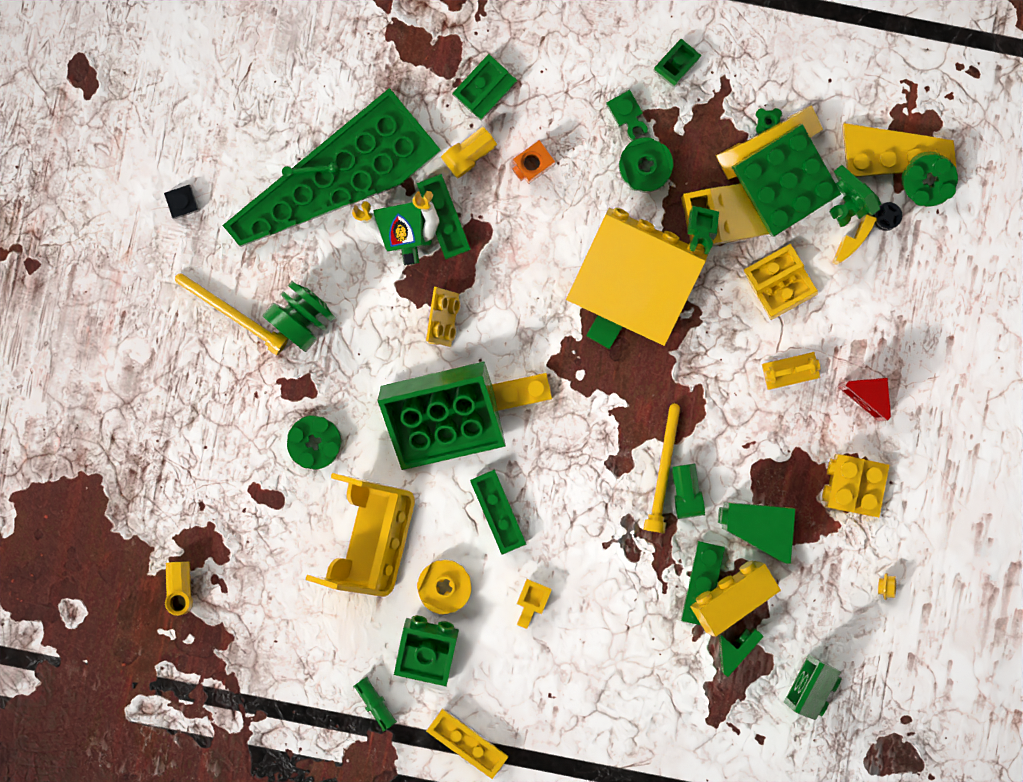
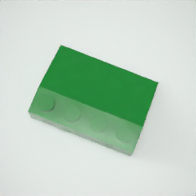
(441, 415)

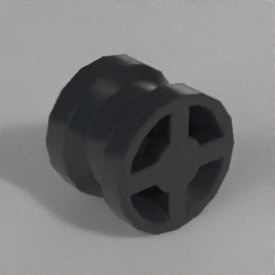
(892, 214)

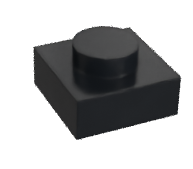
(181, 201)

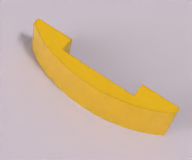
(741, 150)

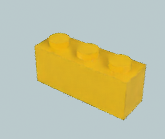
(735, 597)

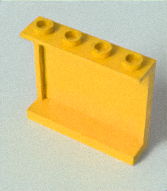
(637, 275)

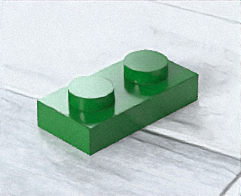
(859, 192)

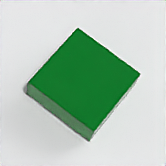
(604, 331)

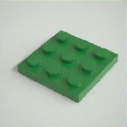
(786, 180)

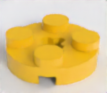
(449, 601)

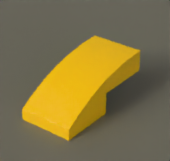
(849, 245)

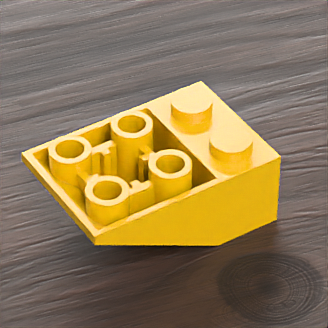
(737, 215)

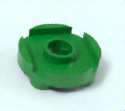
(653, 151)
(942, 188)
(299, 436)

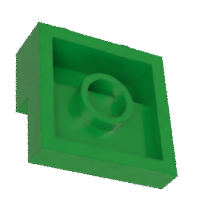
(426, 650)

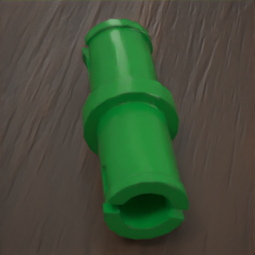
(375, 704)

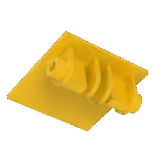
(442, 317)

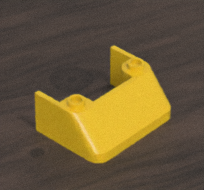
(375, 539)

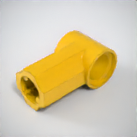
(462, 156)
(178, 583)

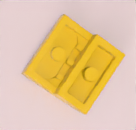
(780, 282)

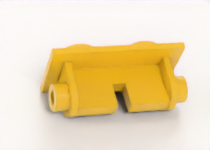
(791, 370)

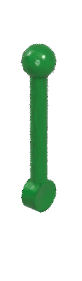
(288, 171)

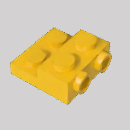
(855, 485)

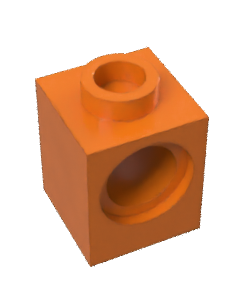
(537, 151)

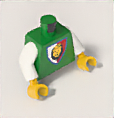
(402, 226)

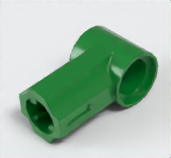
(688, 498)

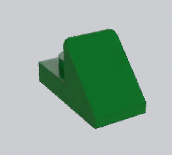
(677, 63)
(732, 656)

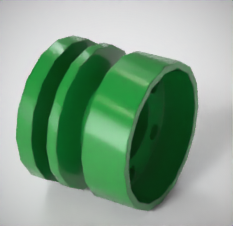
(299, 316)

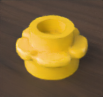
(887, 586)

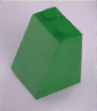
(761, 526)

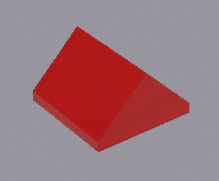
(870, 395)

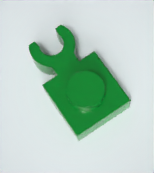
(625, 111)
(848, 210)
(704, 227)

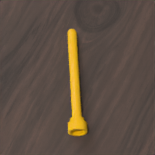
(274, 341)
(655, 520)

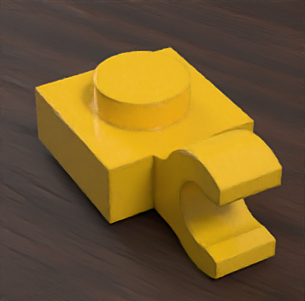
(532, 598)

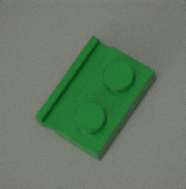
(484, 87)

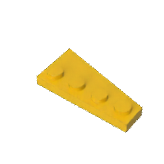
(886, 152)

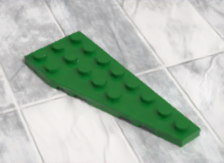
(373, 155)

